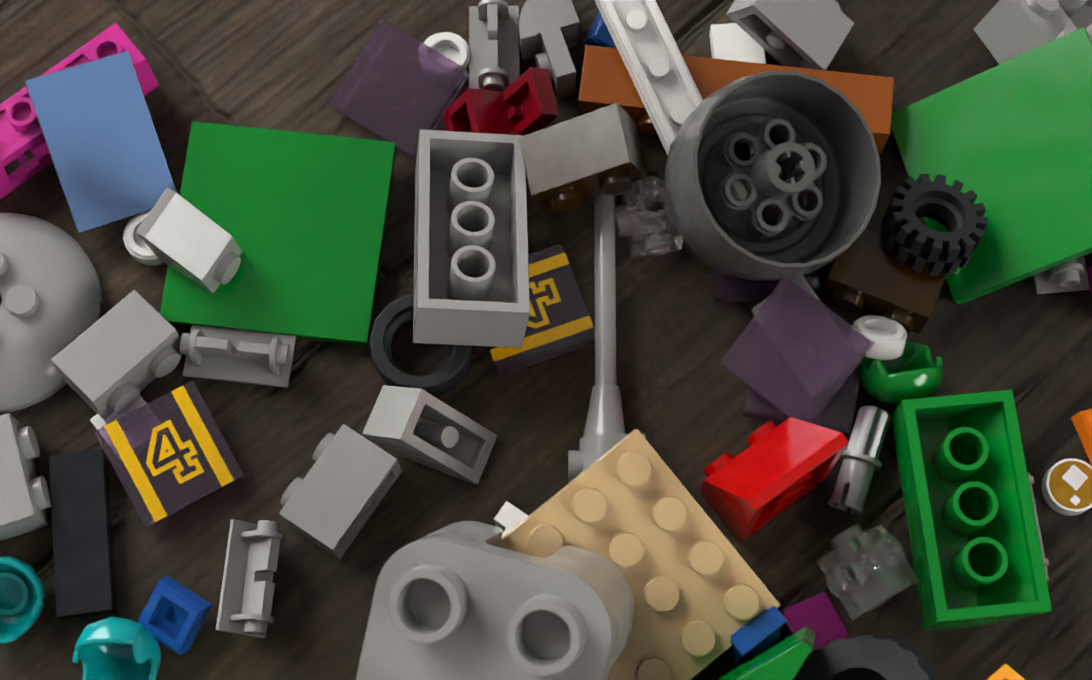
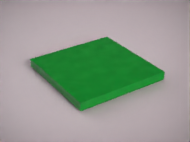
(1025, 152)
(307, 225)

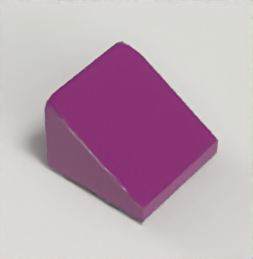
(817, 615)

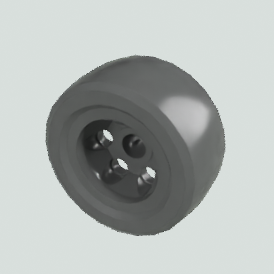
(822, 152)

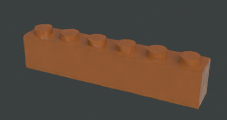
(608, 82)

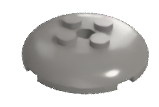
(46, 303)

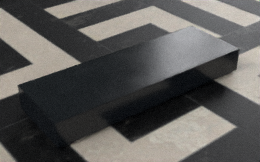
(82, 534)

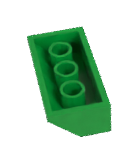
(969, 510)

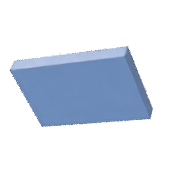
(101, 140)

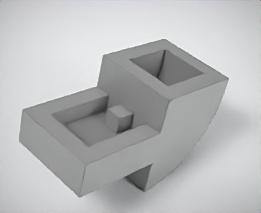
(545, 35)

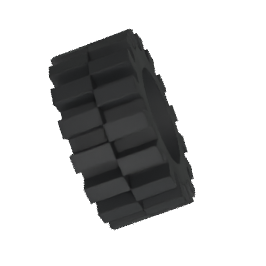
(943, 204)

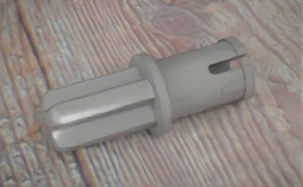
(860, 460)

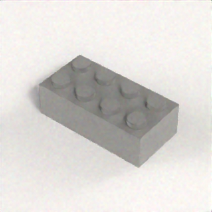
(470, 240)

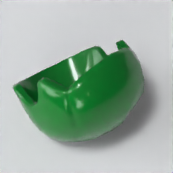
(902, 378)

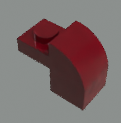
(519, 110)

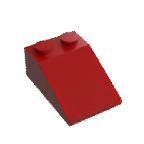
(770, 474)

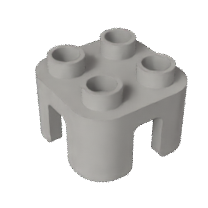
(490, 613)

